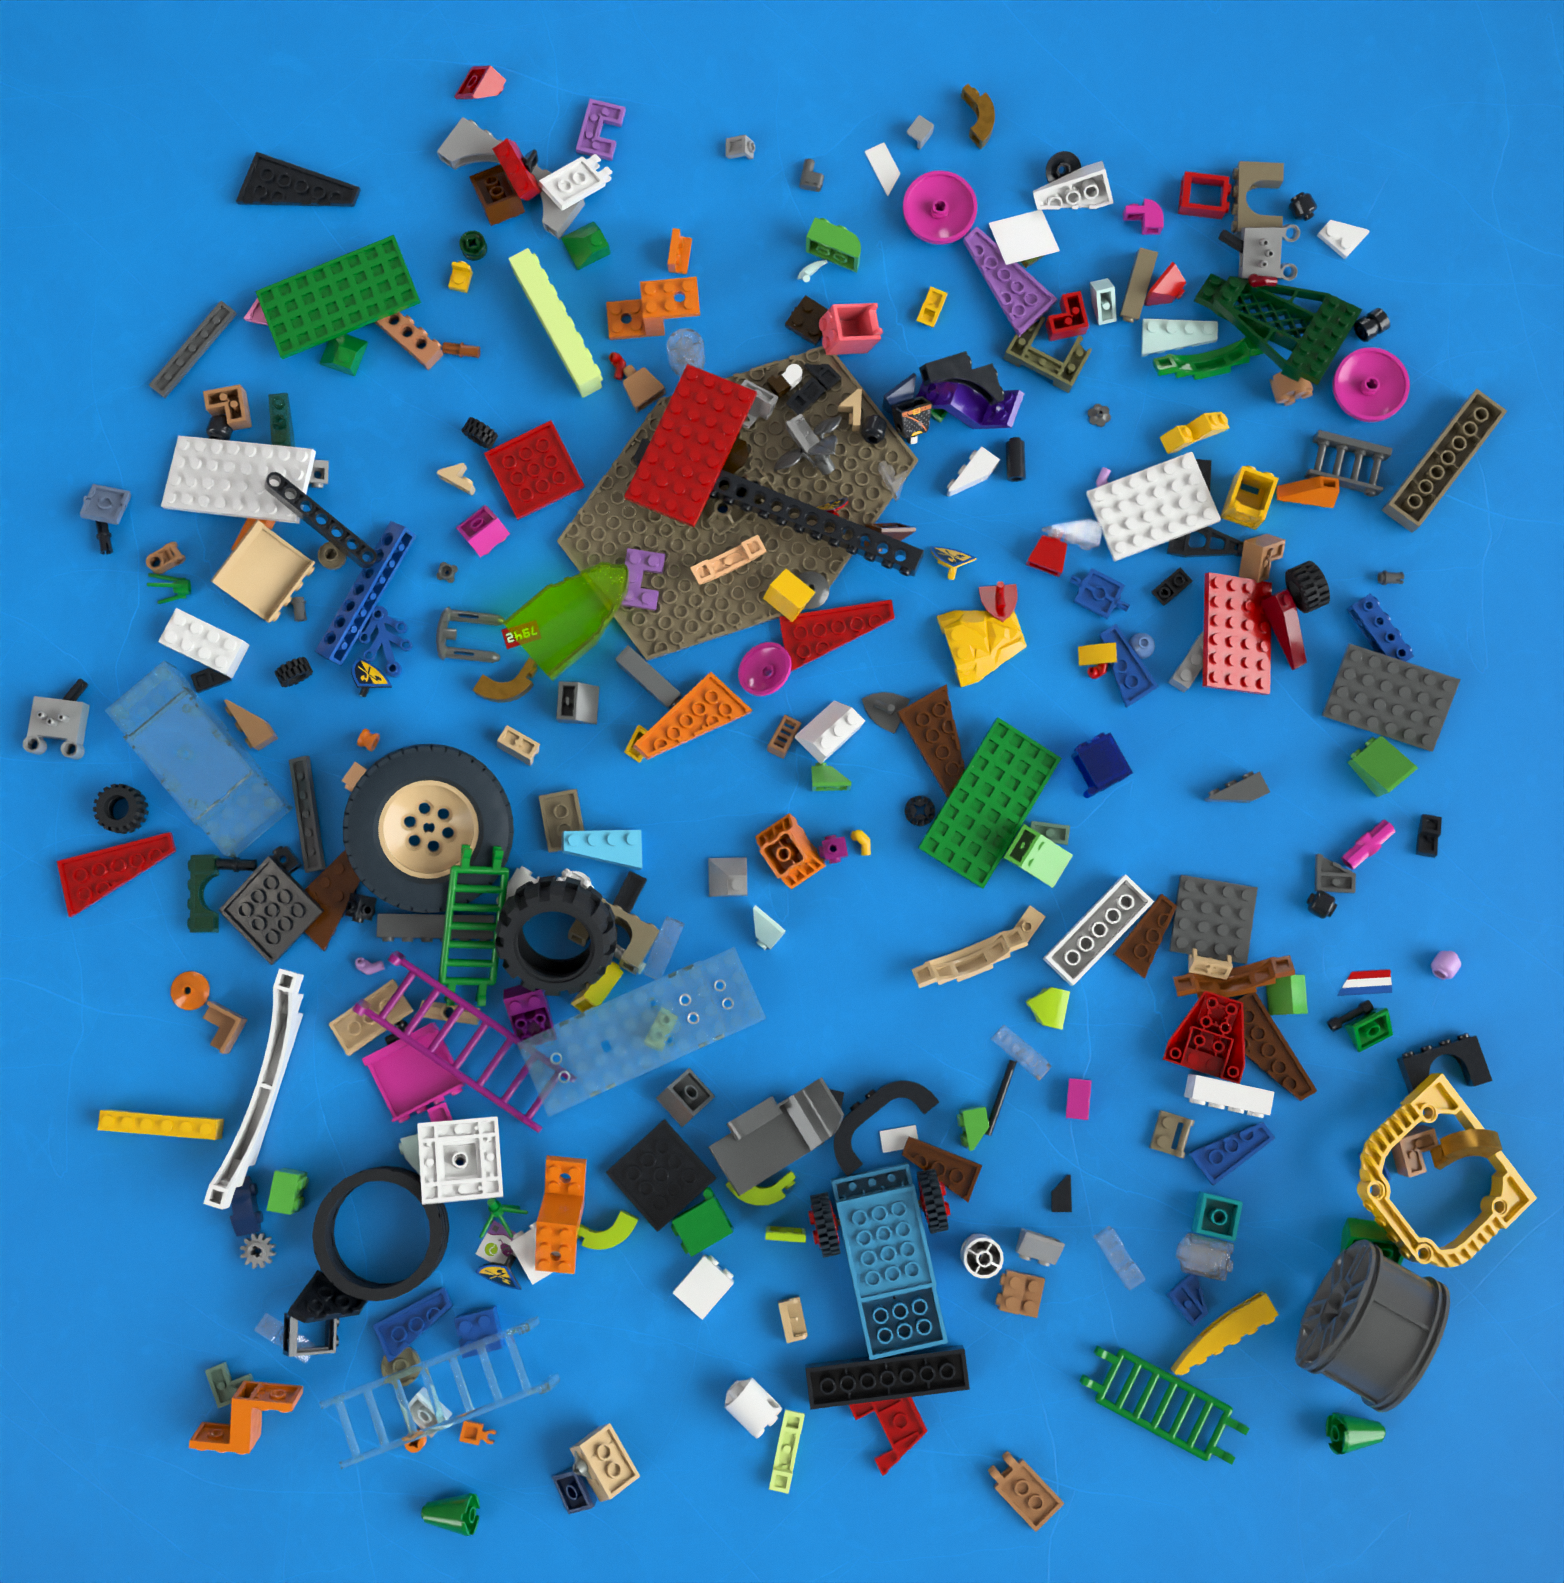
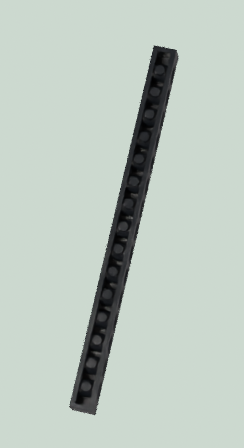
(806, 513)

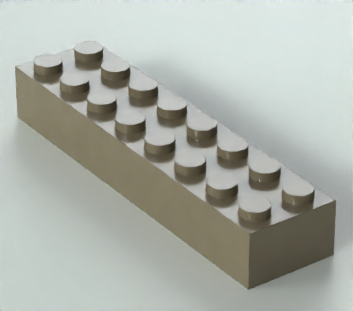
(1444, 460)

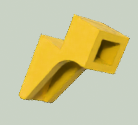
(1198, 429)

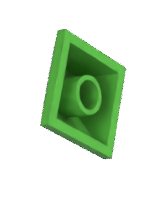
(828, 779)

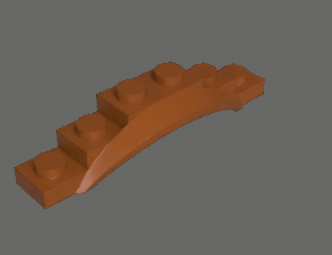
(1240, 980)

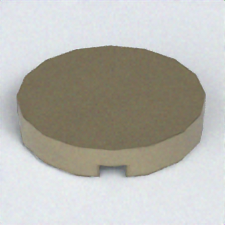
(404, 1360)

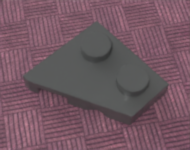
(1333, 877)

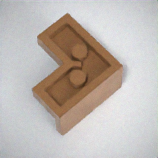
(1258, 554)
(229, 1025)
(1409, 1150)

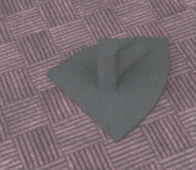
(883, 709)

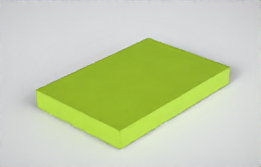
(785, 1234)

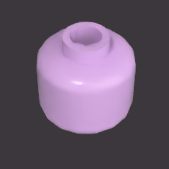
(1445, 965)

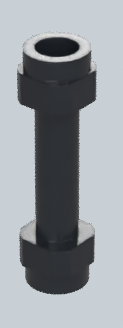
(1364, 1008)

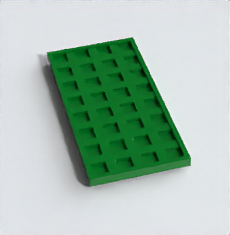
(338, 297)
(989, 803)

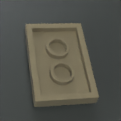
(560, 813)

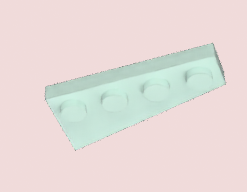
(1166, 335)

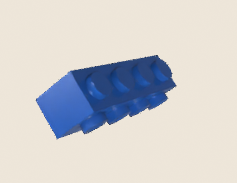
(1378, 629)

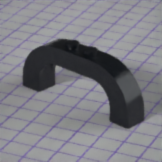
(863, 1111)

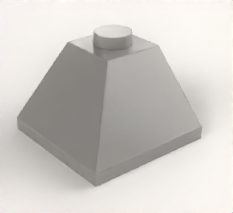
(727, 877)

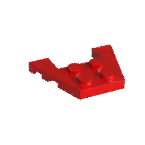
(901, 1425)

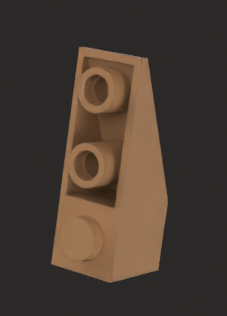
(257, 730)

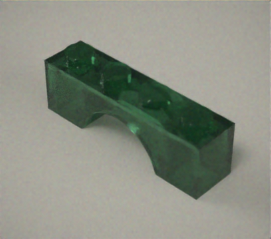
(202, 870)

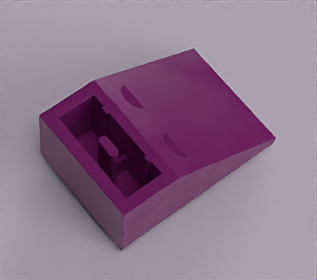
(527, 1011)

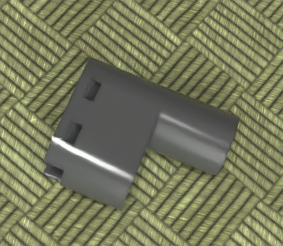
(809, 179)

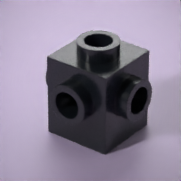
(360, 907)

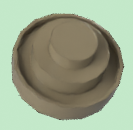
(331, 556)

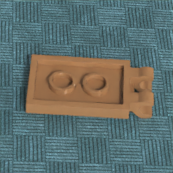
(1026, 1492)

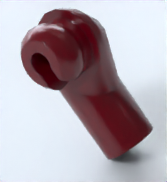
(1259, 281)

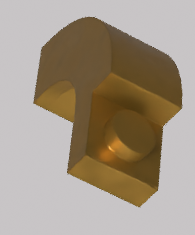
(985, 113)
(1464, 1144)

